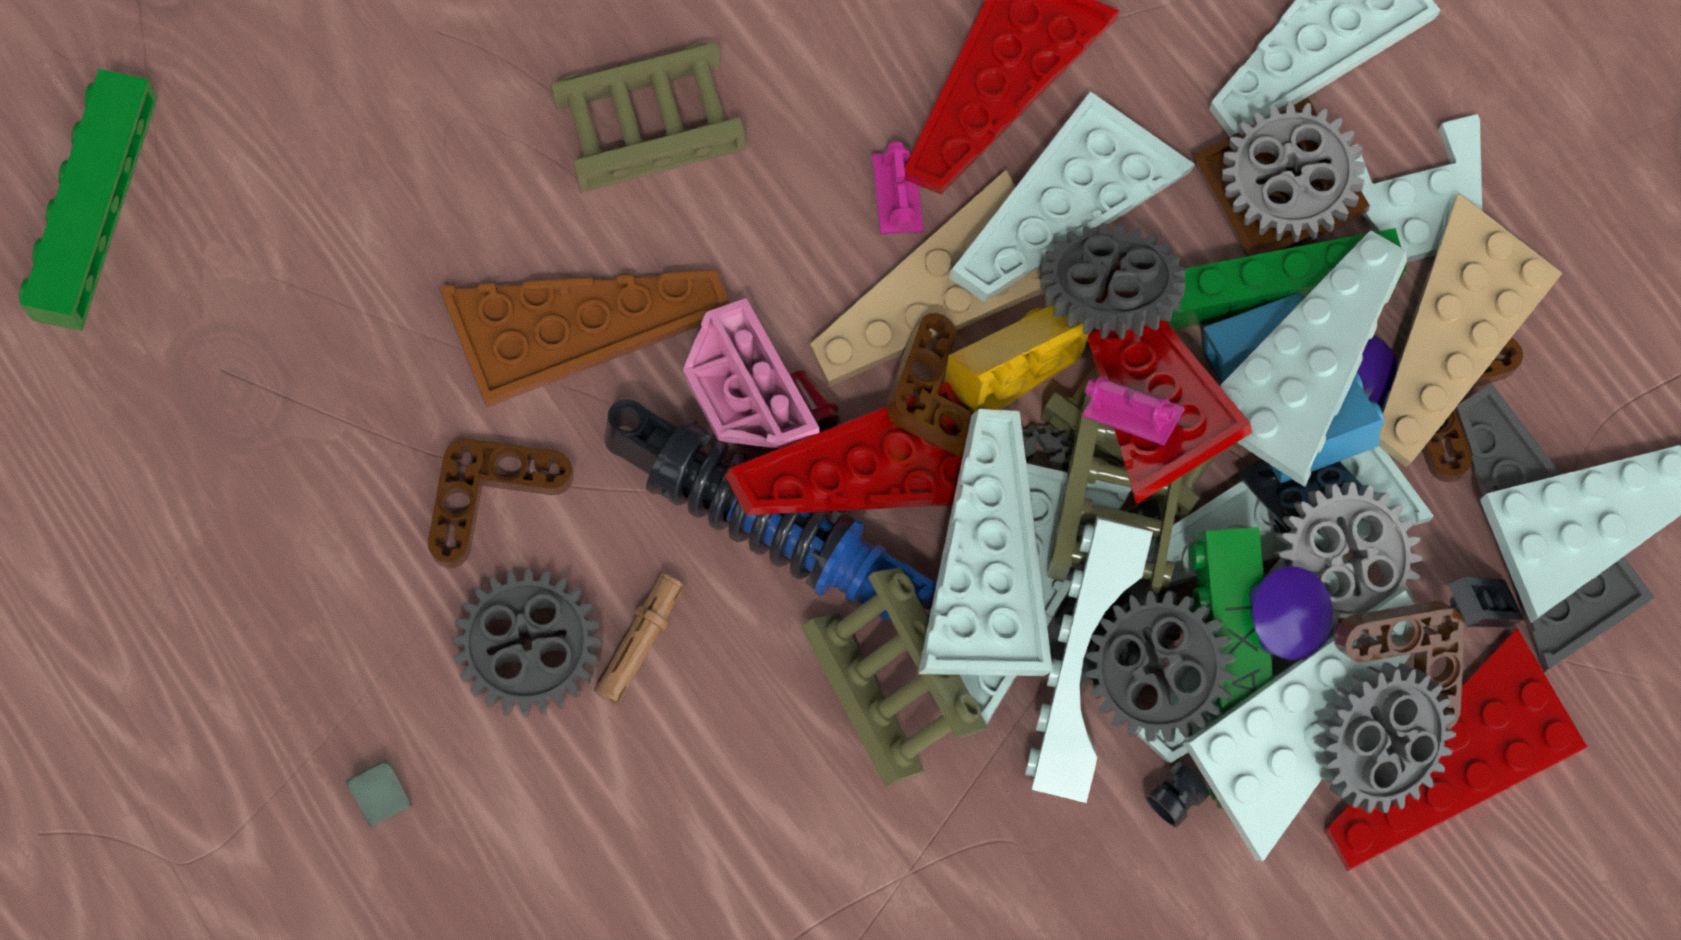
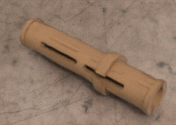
(649, 622)

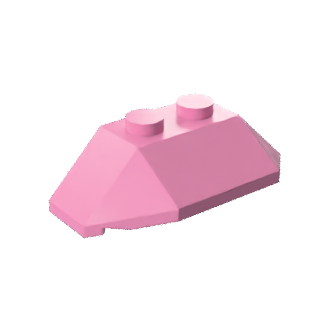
(745, 382)

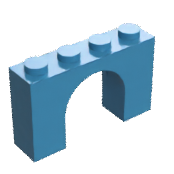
(1234, 339)

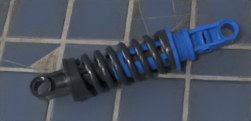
(814, 546)

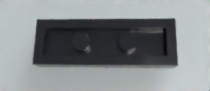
(1484, 602)

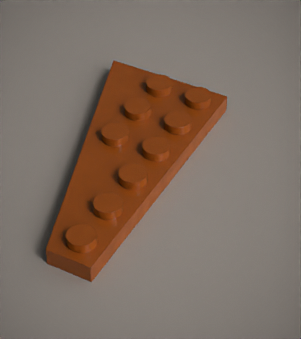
(563, 326)

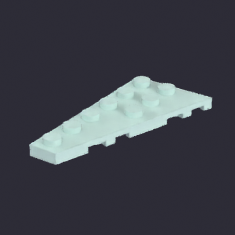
(1313, 48)

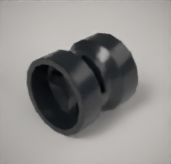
(1177, 794)

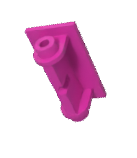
(896, 198)
(1131, 410)

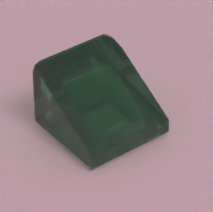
(378, 793)

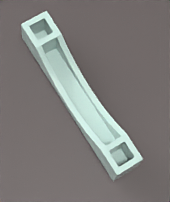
(1112, 565)

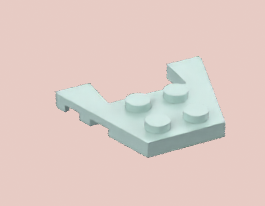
(1422, 201)

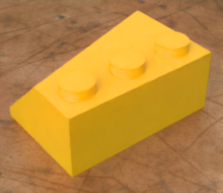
(1014, 360)

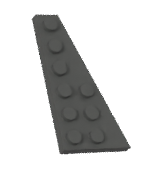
(1508, 457)

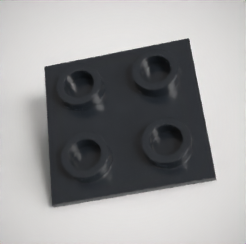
(1280, 497)

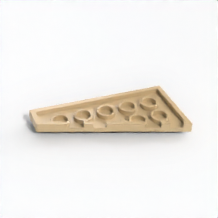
(1466, 314)
(884, 318)

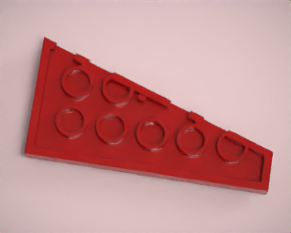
(1000, 72)
(1167, 369)
(852, 468)
(1504, 735)

